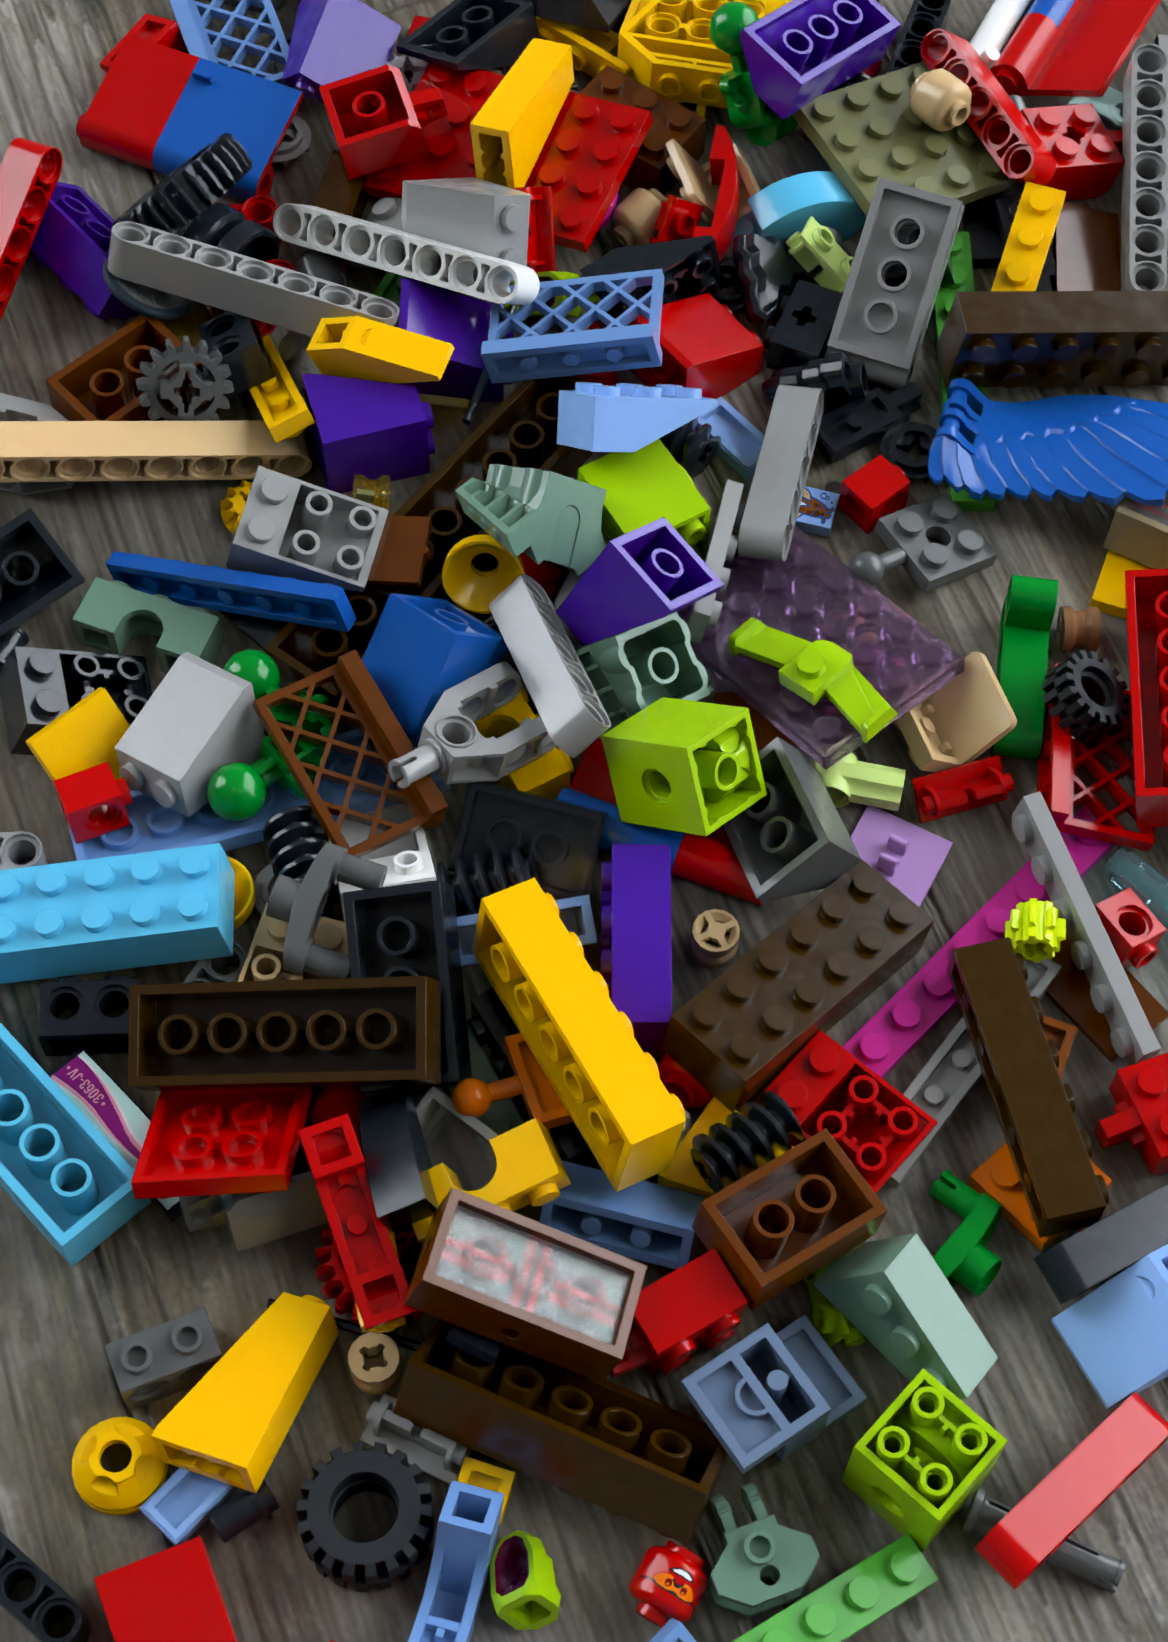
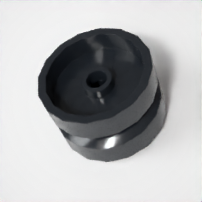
(230, 230)

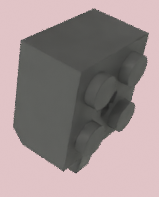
(257, 1216)

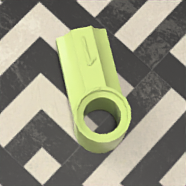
(863, 783)

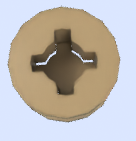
(720, 928)
(378, 1373)

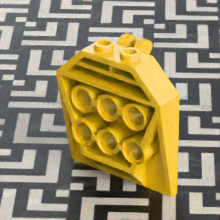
(672, 48)

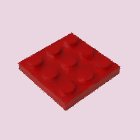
(221, 1142)

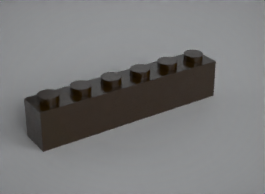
(1026, 1087)

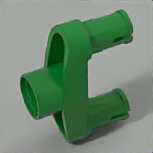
(965, 1254)

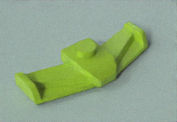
(815, 672)

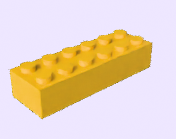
(578, 1034)

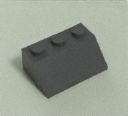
(793, 834)

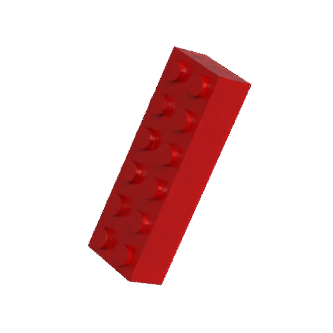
(1148, 684)

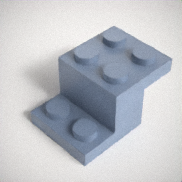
(773, 1393)

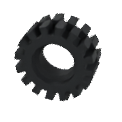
(1086, 695)

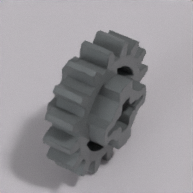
(168, 382)

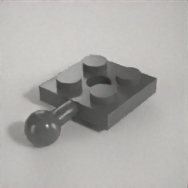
(926, 562)

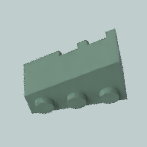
(909, 1311)

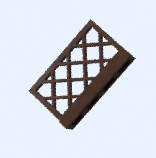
(380, 730)

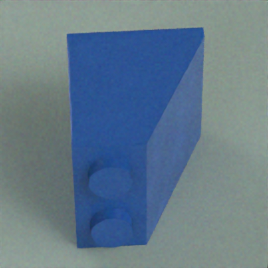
(423, 651)

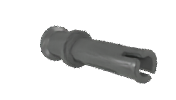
(1070, 1557)

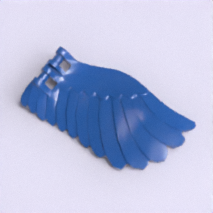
(1052, 446)

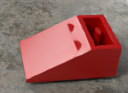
(856, 1105)

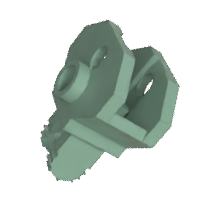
(757, 1553)

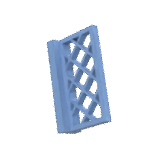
(198, 38)
(577, 349)

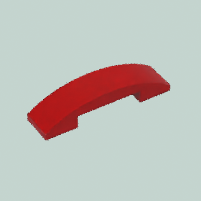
(723, 173)
(351, 1214)

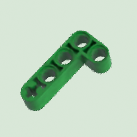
(1024, 660)

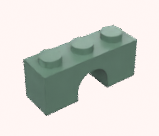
(118, 613)

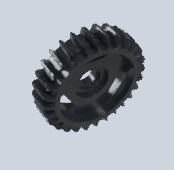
(191, 186)

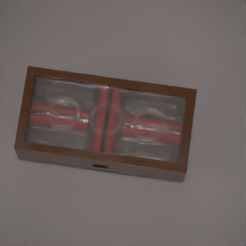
(526, 1285)

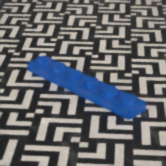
(236, 591)

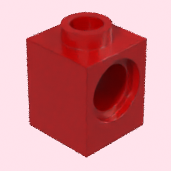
(874, 493)
(93, 802)
(1130, 928)

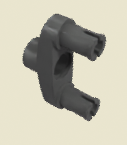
(303, 903)

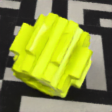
(1035, 930)

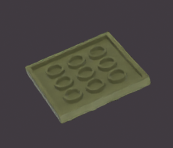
(874, 134)

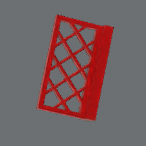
(1059, 783)

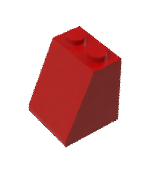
(703, 348)
(167, 1598)

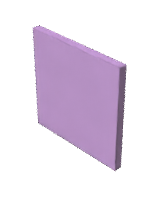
(900, 851)

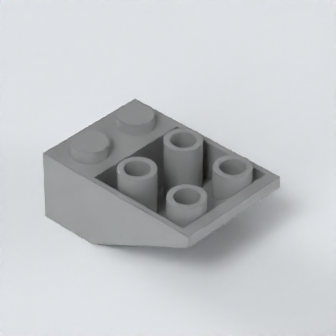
(306, 532)

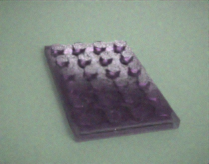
(821, 600)

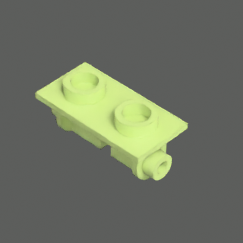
(818, 246)

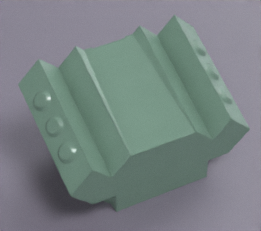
(538, 514)
(643, 667)

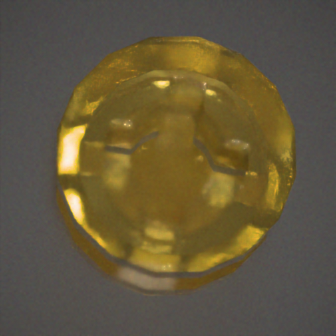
(381, 486)

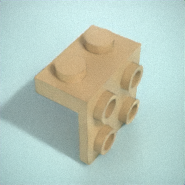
(698, 182)
(958, 719)

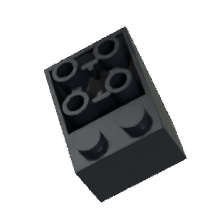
(688, 268)
(47, 682)

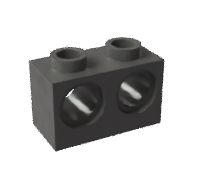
(164, 1358)

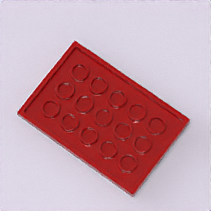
(580, 160)

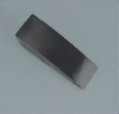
(396, 1158)

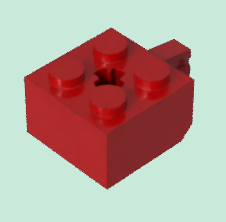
(379, 119)
(1082, 147)
(1140, 1112)
(681, 1314)

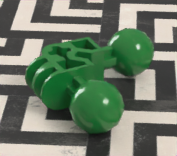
(744, 106)
(240, 789)

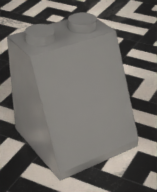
(469, 216)
(187, 731)

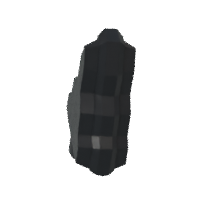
(764, 274)
(835, 374)

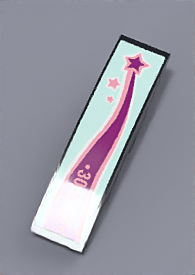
(109, 1110)

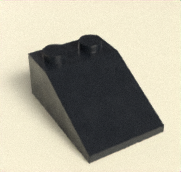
(474, 34)

